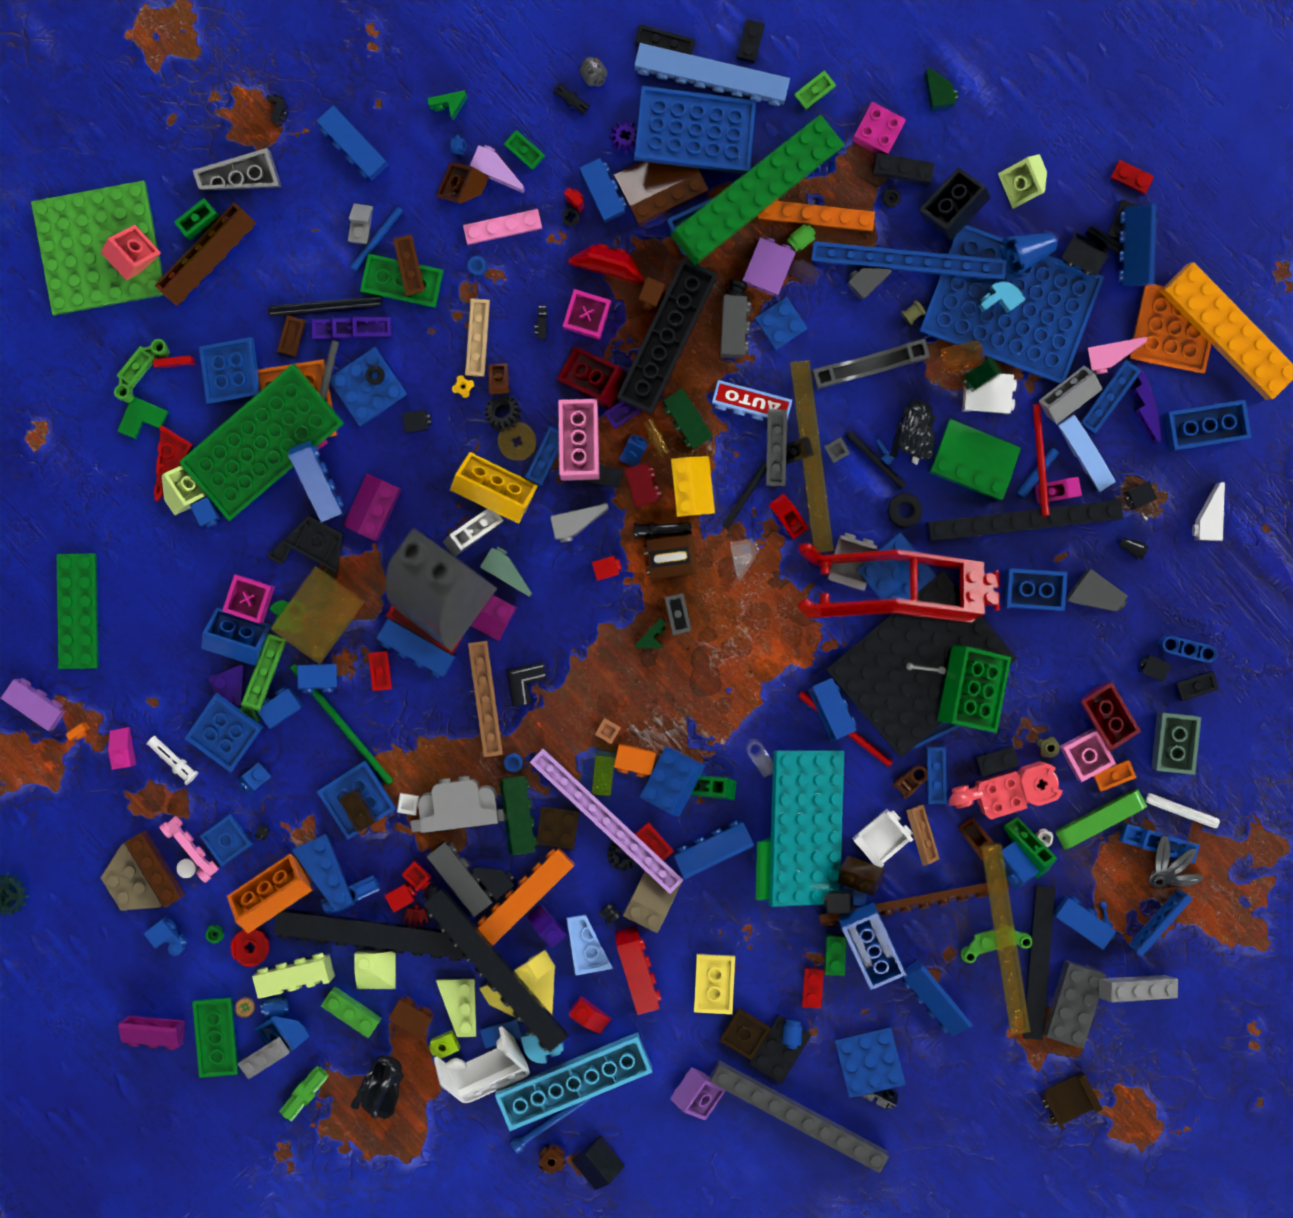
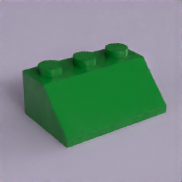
(763, 869)

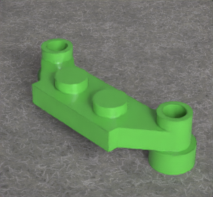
(137, 367)
(985, 942)

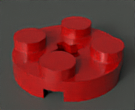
(259, 953)

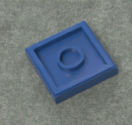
(226, 840)

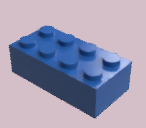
(1207, 425)
(872, 946)

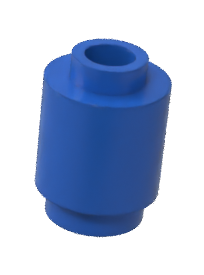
(275, 1007)
(792, 1034)

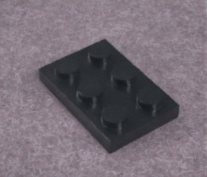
(773, 1056)

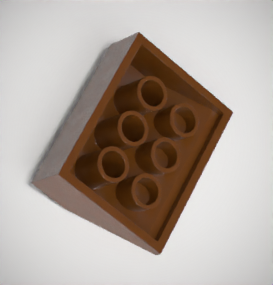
(659, 189)

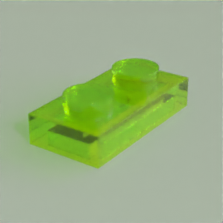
(603, 775)

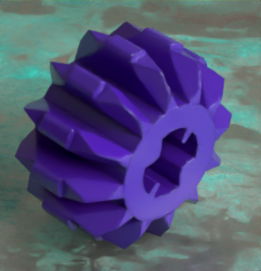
(623, 143)

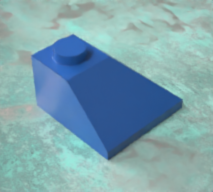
(289, 1030)

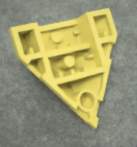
(537, 975)

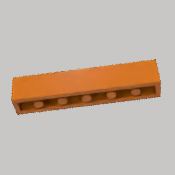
(525, 896)

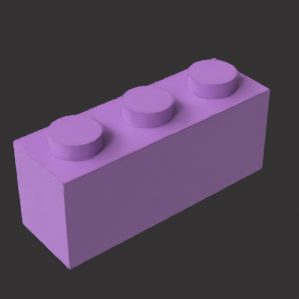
(33, 704)

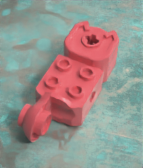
(1010, 790)

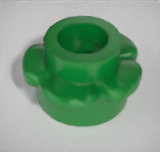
(209, 934)

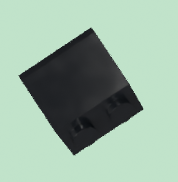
(1084, 254)

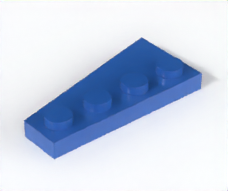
(324, 869)

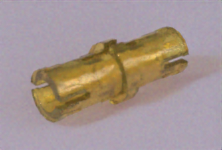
(655, 437)

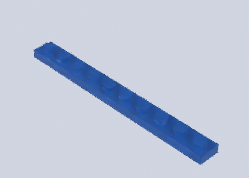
(909, 260)

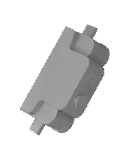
(457, 806)

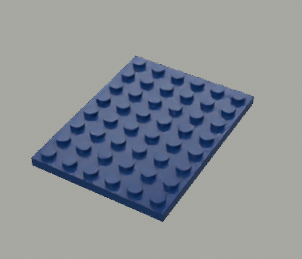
(1033, 336)

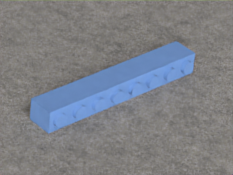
(711, 74)

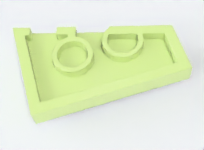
(460, 1004)

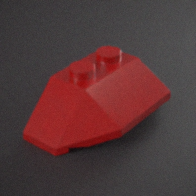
(608, 262)

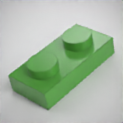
(815, 90)

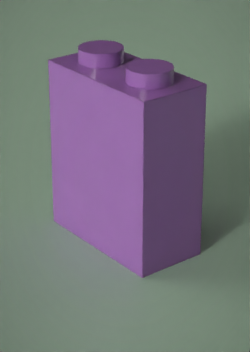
(769, 266)

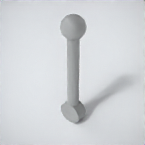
(941, 670)

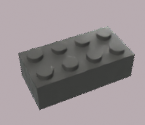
(1073, 1004)

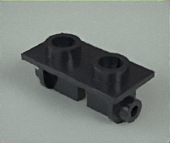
(885, 1099)

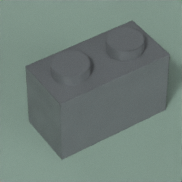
(678, 614)

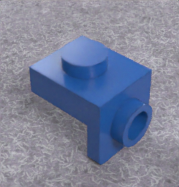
(634, 450)
(253, 779)

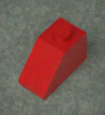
(788, 516)
(589, 1015)

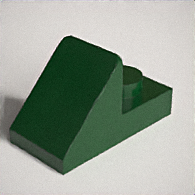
(648, 640)

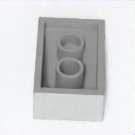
(572, 523)

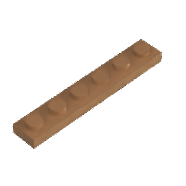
(485, 698)

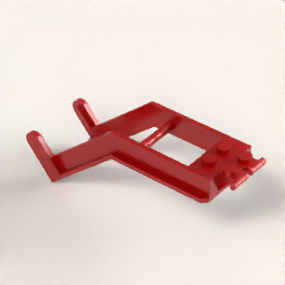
(975, 587)

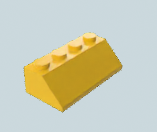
(493, 487)

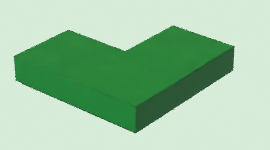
(138, 413)

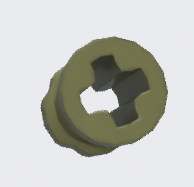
(913, 312)

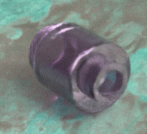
(804, 271)

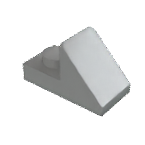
(360, 223)

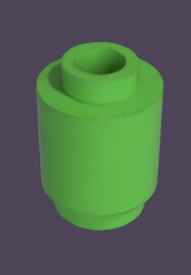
(801, 237)

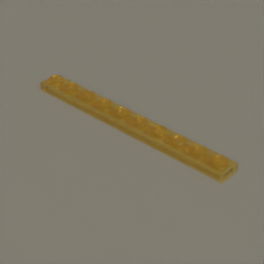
(812, 465)
(1005, 939)

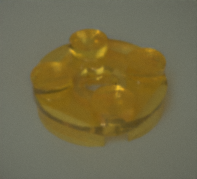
(522, 451)

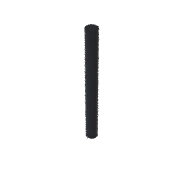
(876, 460)
(744, 497)

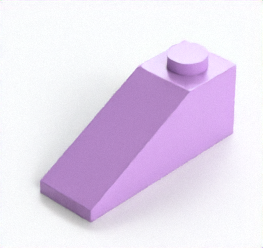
(492, 165)

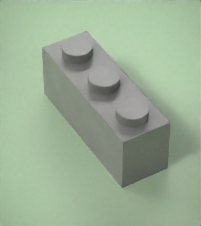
(1070, 394)

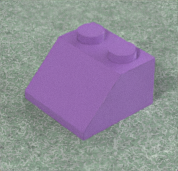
(697, 1094)

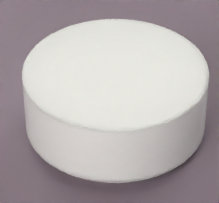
(186, 868)

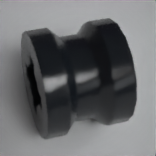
(736, 288)
(609, 913)

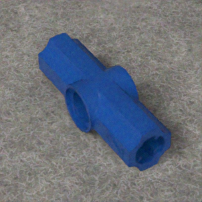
(361, 889)

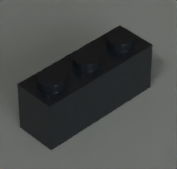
(903, 169)

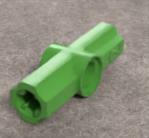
(304, 1093)

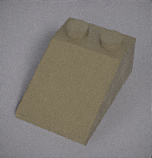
(649, 903)

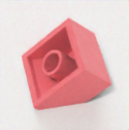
(130, 252)

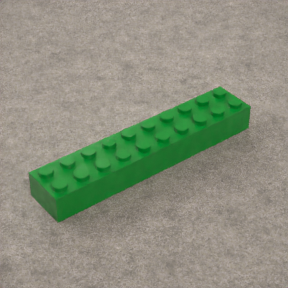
(757, 190)

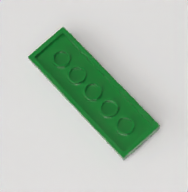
(77, 611)

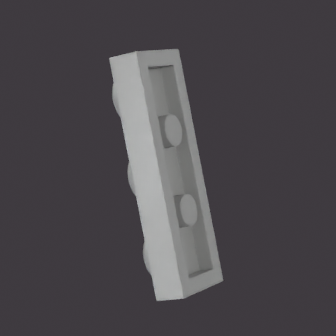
(264, 1057)

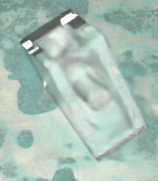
(743, 555)

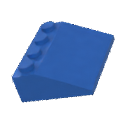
(1137, 245)

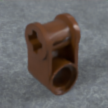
(909, 781)

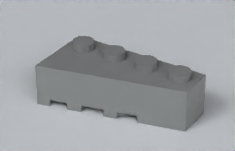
(241, 172)

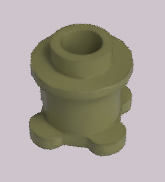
(1043, 744)

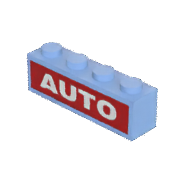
(747, 400)

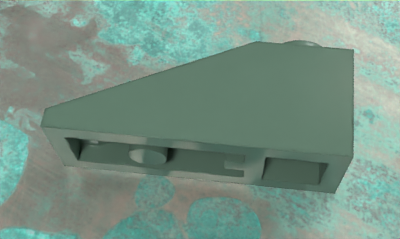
(503, 568)

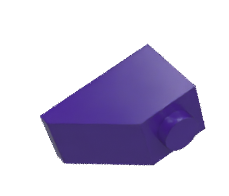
(547, 926)

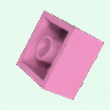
(1087, 755)

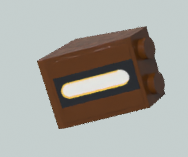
(670, 557)

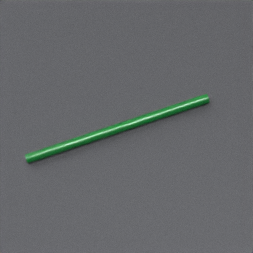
(349, 733)

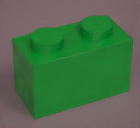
(197, 219)
(835, 954)

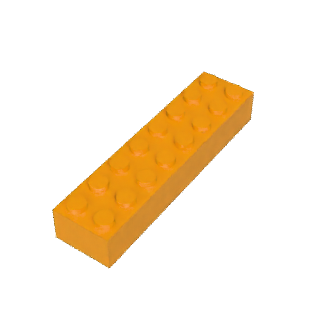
(1229, 331)

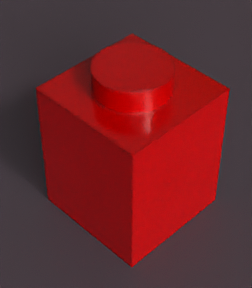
(606, 567)
(401, 896)

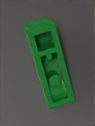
(715, 788)
(1031, 845)

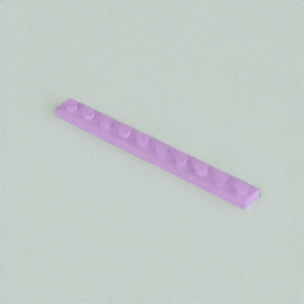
(606, 821)

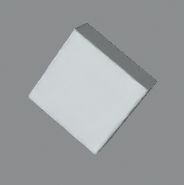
(408, 804)

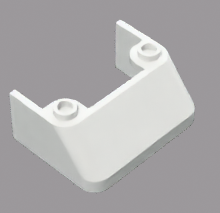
(485, 1073)

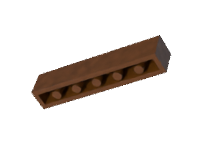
(205, 254)

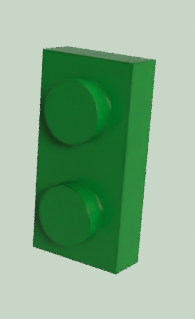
(524, 150)

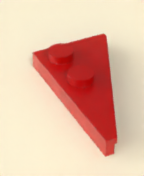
(171, 451)

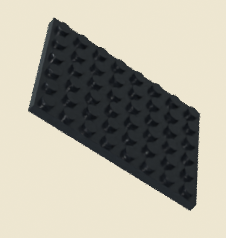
(903, 701)

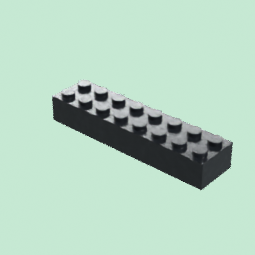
(667, 337)

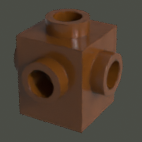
(551, 1152)

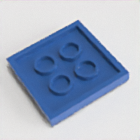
(229, 370)
(361, 397)
(892, 577)
(223, 732)
(370, 787)
(870, 1063)

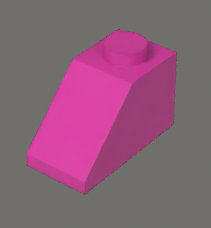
(1061, 489)
(121, 749)

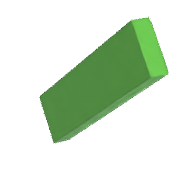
(263, 672)

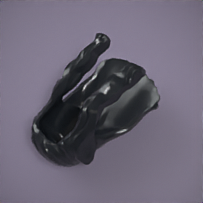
(915, 431)
(380, 1088)

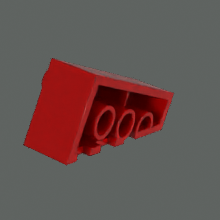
(637, 970)

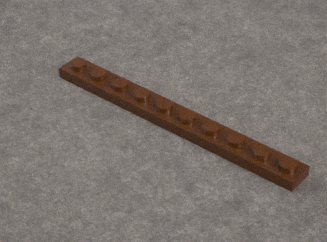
(923, 902)

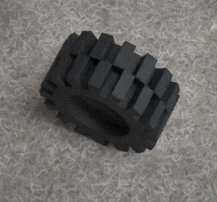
(497, 404)

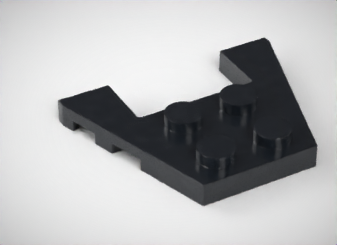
(315, 541)

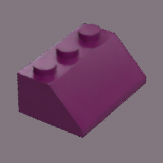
(372, 507)
(494, 617)
(152, 1032)

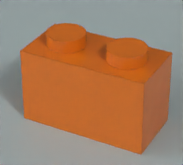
(634, 760)

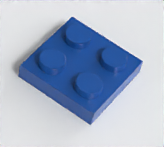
(781, 323)

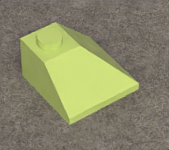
(1024, 180)
(180, 490)
(375, 969)

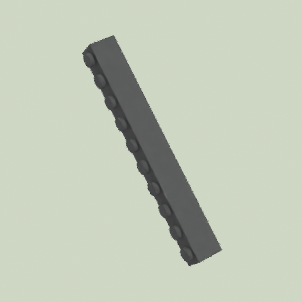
(799, 1116)

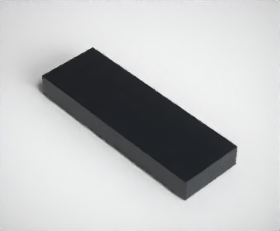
(664, 39)

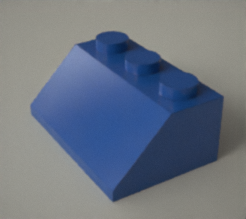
(234, 637)

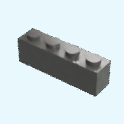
(460, 878)

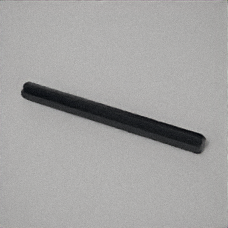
(325, 306)

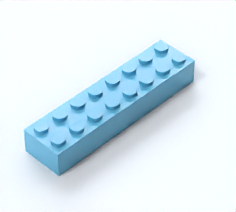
(573, 1081)

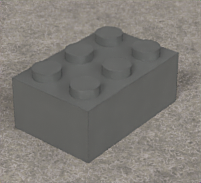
(734, 327)

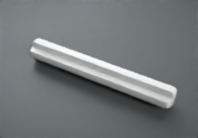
(1182, 810)

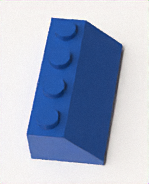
(714, 849)
(935, 997)

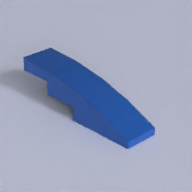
(1150, 839)

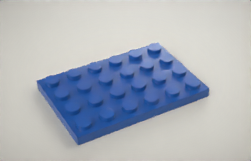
(695, 130)

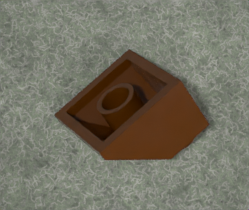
(461, 183)

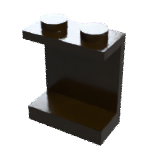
(1070, 1099)

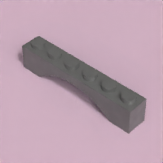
(870, 365)

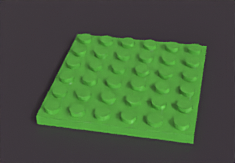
(71, 240)

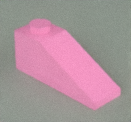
(1108, 355)

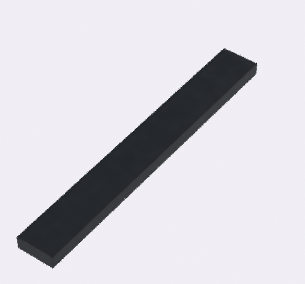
(1039, 959)

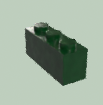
(687, 419)

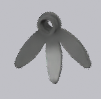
(1168, 874)

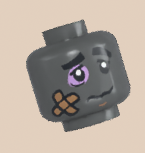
(593, 71)

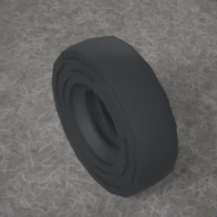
(916, 510)

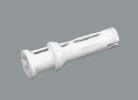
(177, 768)

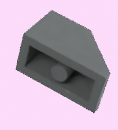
(866, 280)

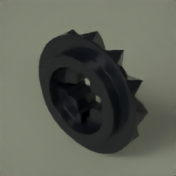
(613, 858)

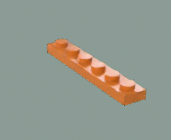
(819, 216)

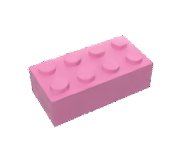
(578, 439)

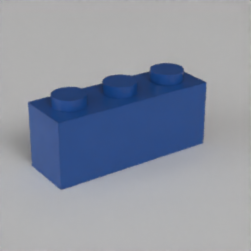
(603, 190)
(832, 709)
(1085, 921)

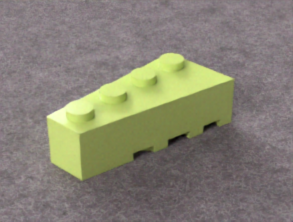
(293, 975)

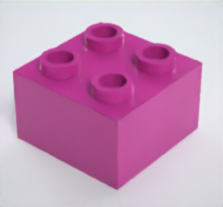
(878, 129)
(587, 314)
(248, 599)

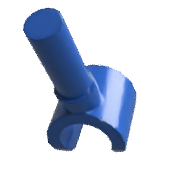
(886, 458)

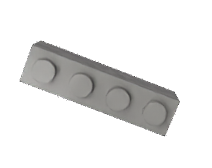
(1138, 988)

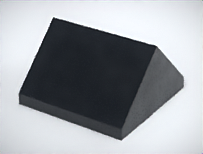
(598, 1163)

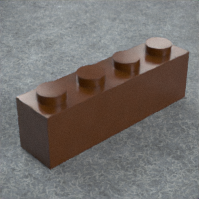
(155, 868)

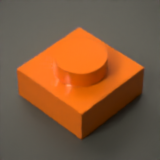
(78, 732)

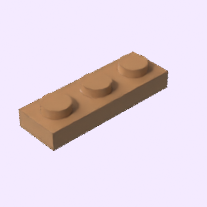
(922, 834)

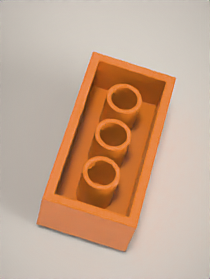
(269, 893)

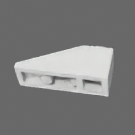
(1210, 519)
(472, 531)

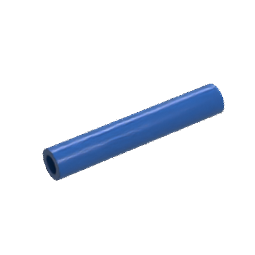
(1033, 478)

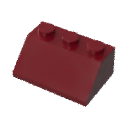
(1109, 715)

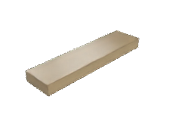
(477, 337)

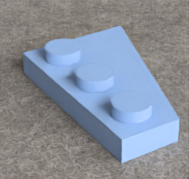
(585, 948)

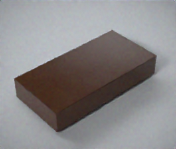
(291, 336)

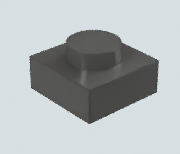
(836, 450)

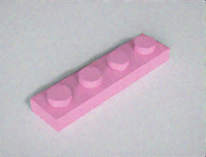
(502, 227)

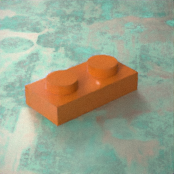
(1115, 775)

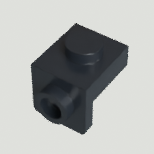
(280, 111)

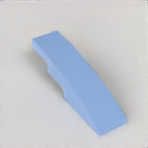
(1086, 452)

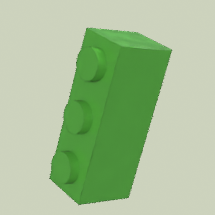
(351, 1012)

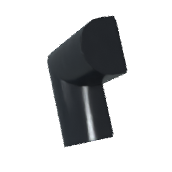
(520, 677)

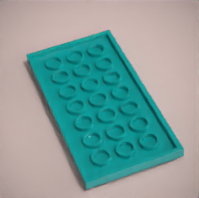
(805, 826)

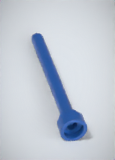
(519, 1143)

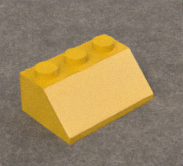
(692, 486)

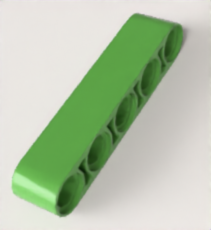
(1100, 819)

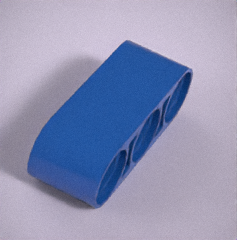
(1196, 649)

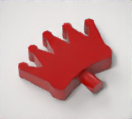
(415, 914)

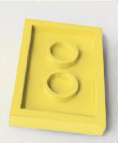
(714, 984)

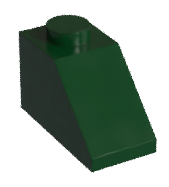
(939, 90)

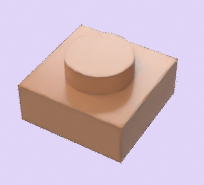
(607, 730)

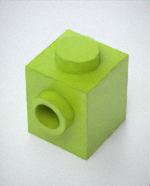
(444, 1044)

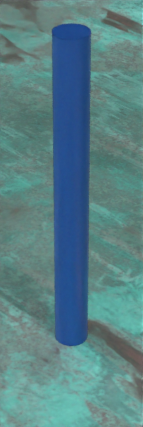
(376, 239)

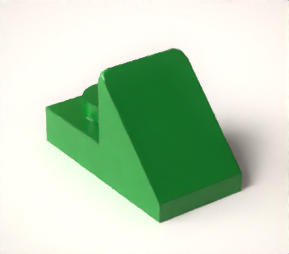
(453, 100)

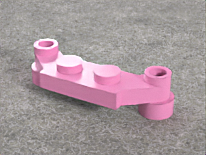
(206, 868)

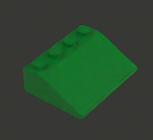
(975, 460)
(974, 688)

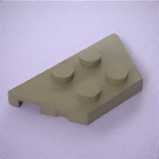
(128, 883)

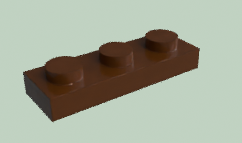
(409, 265)

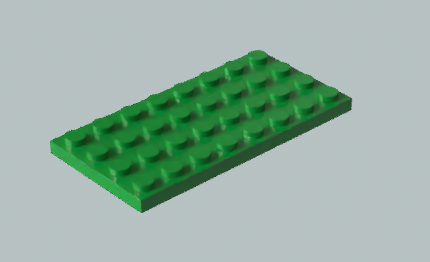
(255, 442)

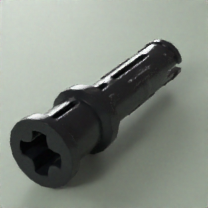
(652, 530)

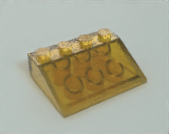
(317, 614)

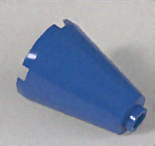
(1027, 250)

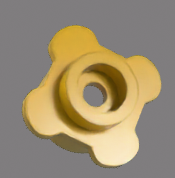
(463, 391)

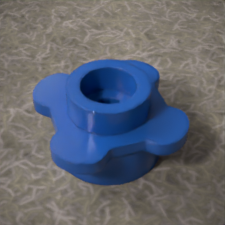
(458, 145)

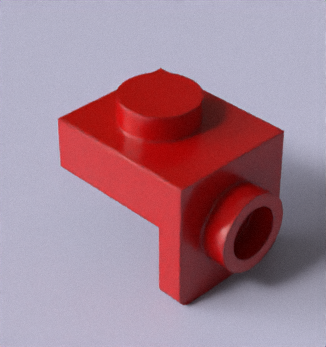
(417, 876)

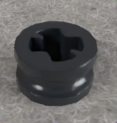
(575, 220)

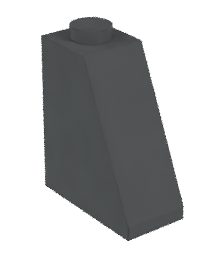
(1097, 592)

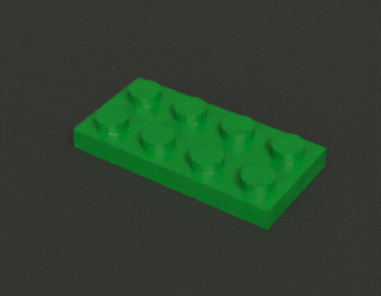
(384, 279)
(215, 1037)

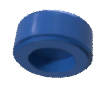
(476, 265)
(513, 762)

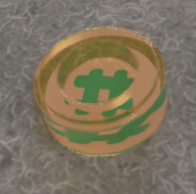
(245, 1007)

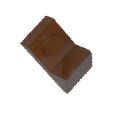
(499, 379)

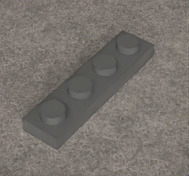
(776, 447)

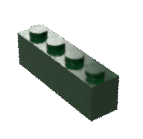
(517, 815)

